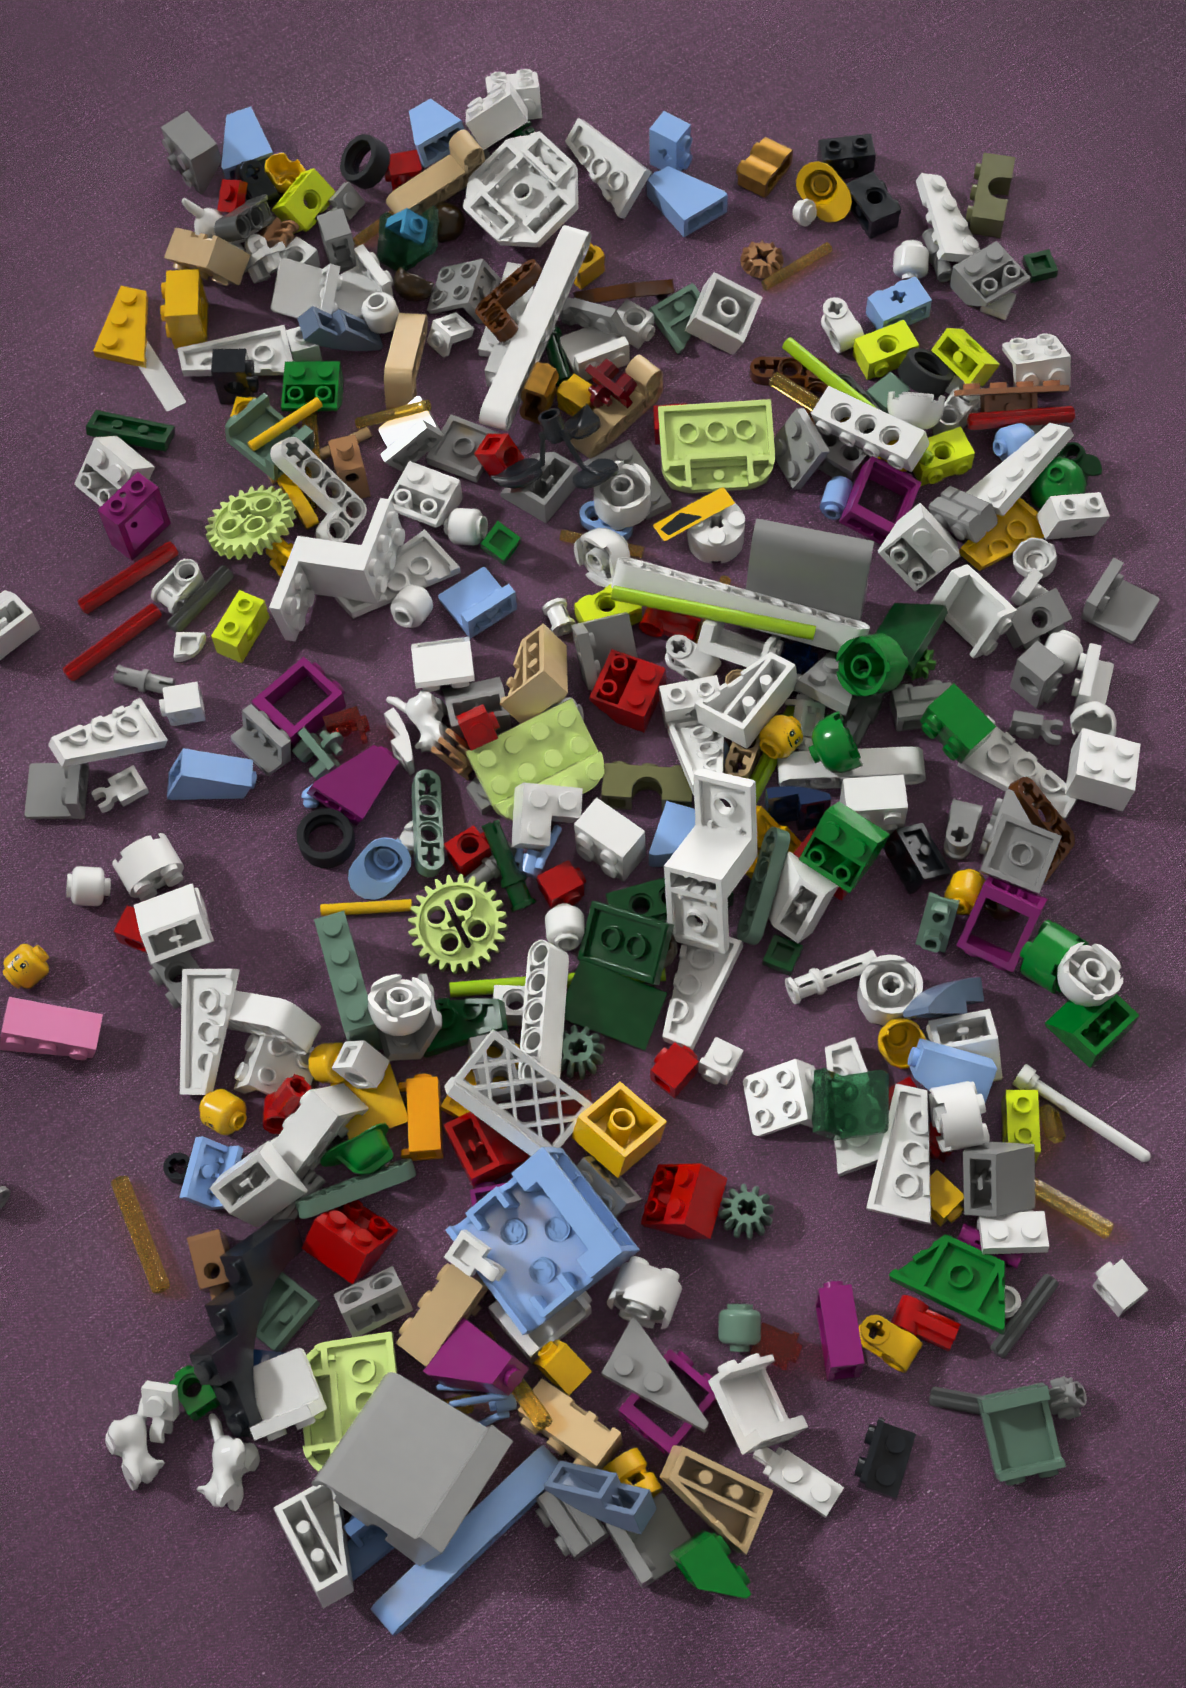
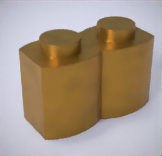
(764, 167)
(538, 391)

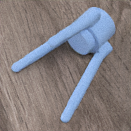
(534, 861)
(498, 1402)

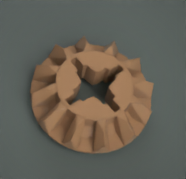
(760, 268)

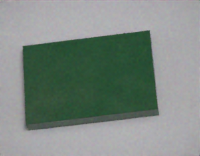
(913, 627)
(626, 942)
(613, 1005)

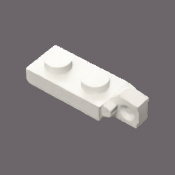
(799, 1479)

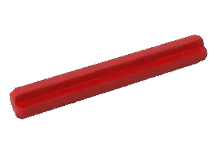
(1029, 417)
(127, 577)
(112, 642)

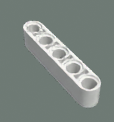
(801, 770)
(544, 1010)

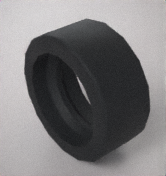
(353, 156)
(925, 372)
(322, 817)

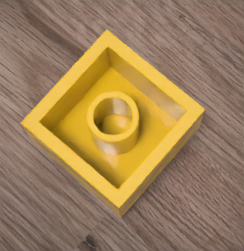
(185, 307)
(618, 1129)

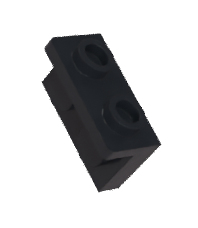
(915, 857)
(886, 1459)

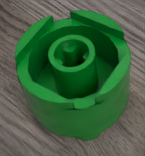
(871, 665)
(1046, 953)

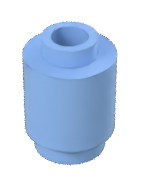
(836, 497)

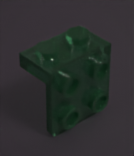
(401, 252)
(850, 1104)

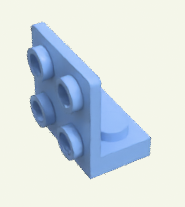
(478, 601)

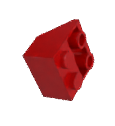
(628, 689)
(482, 1149)
(684, 1200)
(349, 1239)

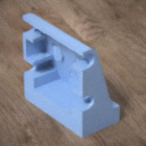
(548, 1237)

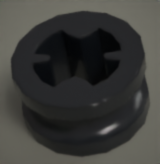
(168, 1167)

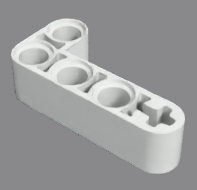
(315, 488)
(273, 1019)

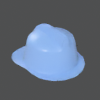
(379, 868)

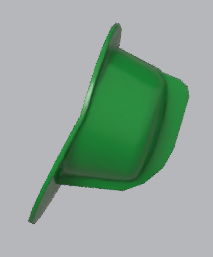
(362, 1153)

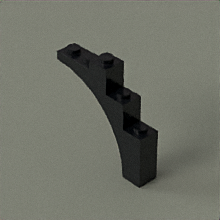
(235, 1315)

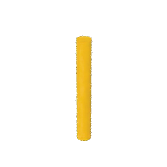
(285, 424)
(367, 907)

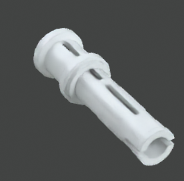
(815, 978)

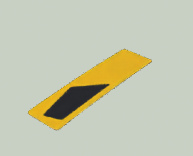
(693, 514)

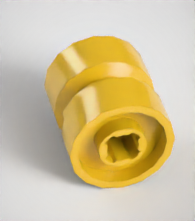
(632, 1466)

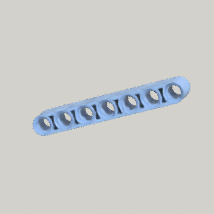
(472, 1538)

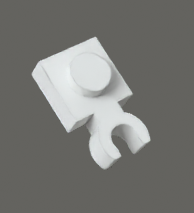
(123, 787)

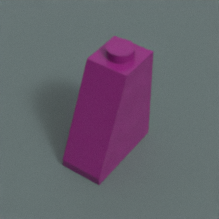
(355, 783)
(475, 1362)

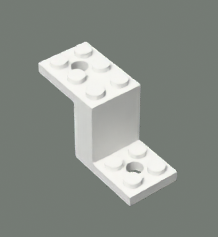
(337, 570)
(711, 859)

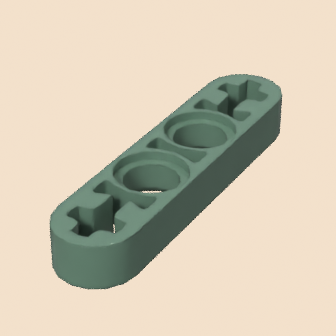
(427, 822)
(763, 886)
(355, 1188)

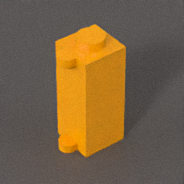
(423, 1117)

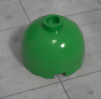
(1058, 478)
(834, 745)

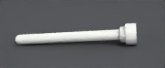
(1030, 1081)

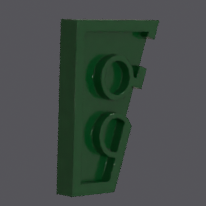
(465, 1020)

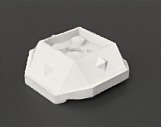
(516, 168)

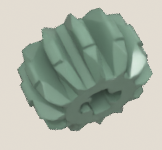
(585, 1060)
(744, 1222)

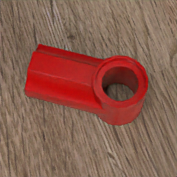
(662, 622)
(283, 1103)
(925, 1324)

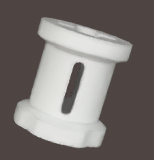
(558, 616)

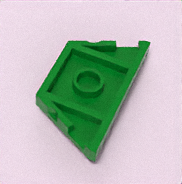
(959, 1280)

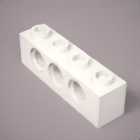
(837, 405)

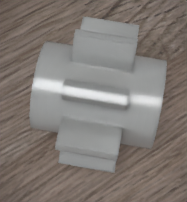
(1066, 1397)

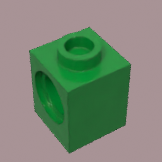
(501, 543)
(202, 1403)

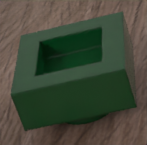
(1040, 266)
(782, 955)

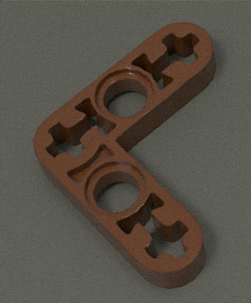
(626, 290)
(494, 306)
(809, 380)
(1034, 795)

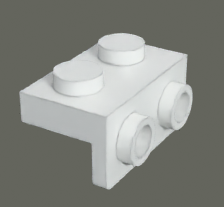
(1094, 679)
(1013, 1233)

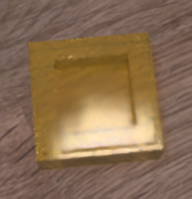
(1052, 1123)

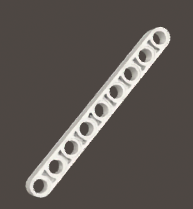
(535, 327)
(830, 631)

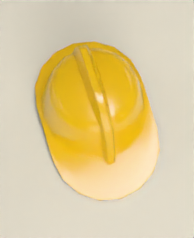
(826, 189)

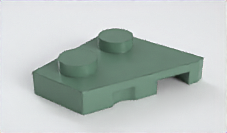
(673, 315)
(284, 1313)

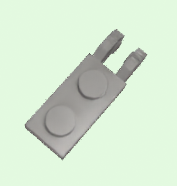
(591, 315)

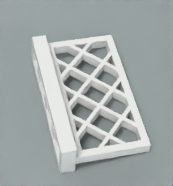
(496, 1115)

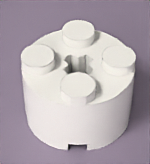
(624, 497)
(718, 536)
(149, 866)
(891, 973)
(957, 1116)
(645, 1293)

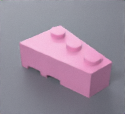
(49, 1029)

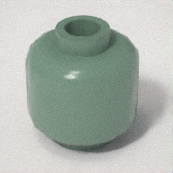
(739, 1326)

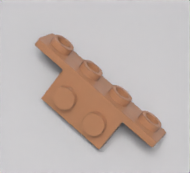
(1005, 398)

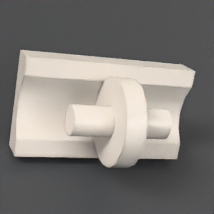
(262, 258)

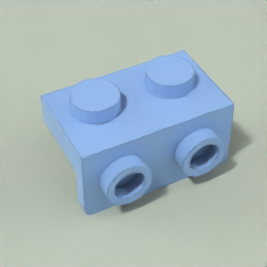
(205, 1165)

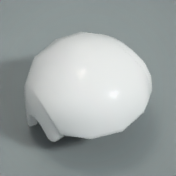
(1035, 554)
(1094, 717)

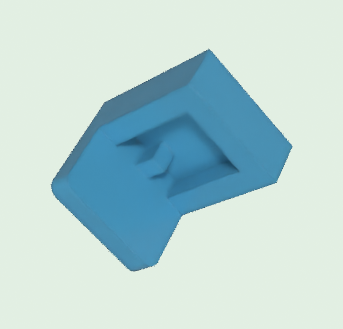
(408, 225)

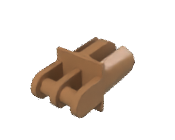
(279, 232)
(457, 759)

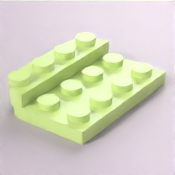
(717, 445)
(542, 750)
(346, 1377)

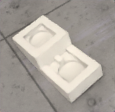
(401, 744)

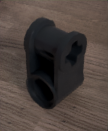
(258, 182)

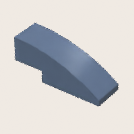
(338, 330)
(946, 999)
(602, 1496)

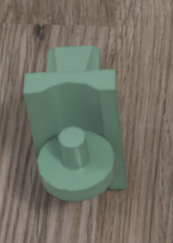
(312, 745)
(937, 923)

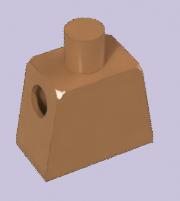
(348, 460)
(206, 1254)

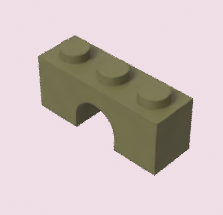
(993, 178)
(624, 781)

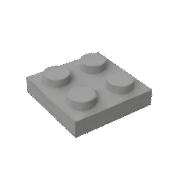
(458, 447)
(799, 448)
(1020, 853)

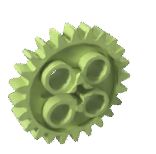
(250, 522)
(433, 936)

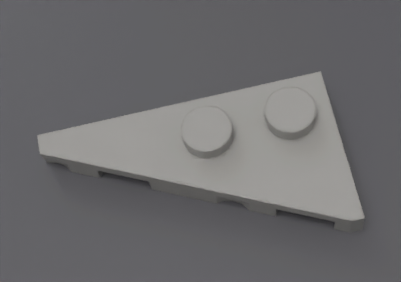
(643, 1371)

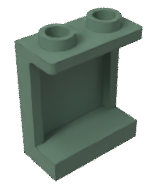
(254, 420)
(1020, 1433)

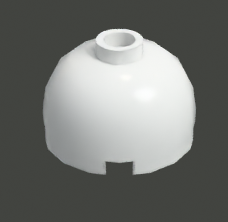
(916, 408)
(599, 553)
(1089, 975)
(399, 1004)

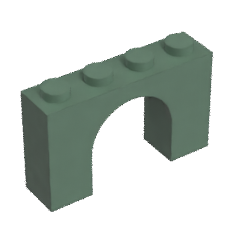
(346, 978)

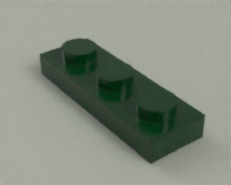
(131, 430)

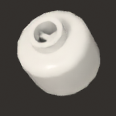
(911, 260)
(380, 312)
(466, 526)
(411, 606)
(1066, 647)
(87, 886)
(565, 926)

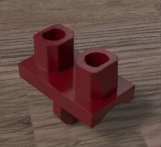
(606, 387)

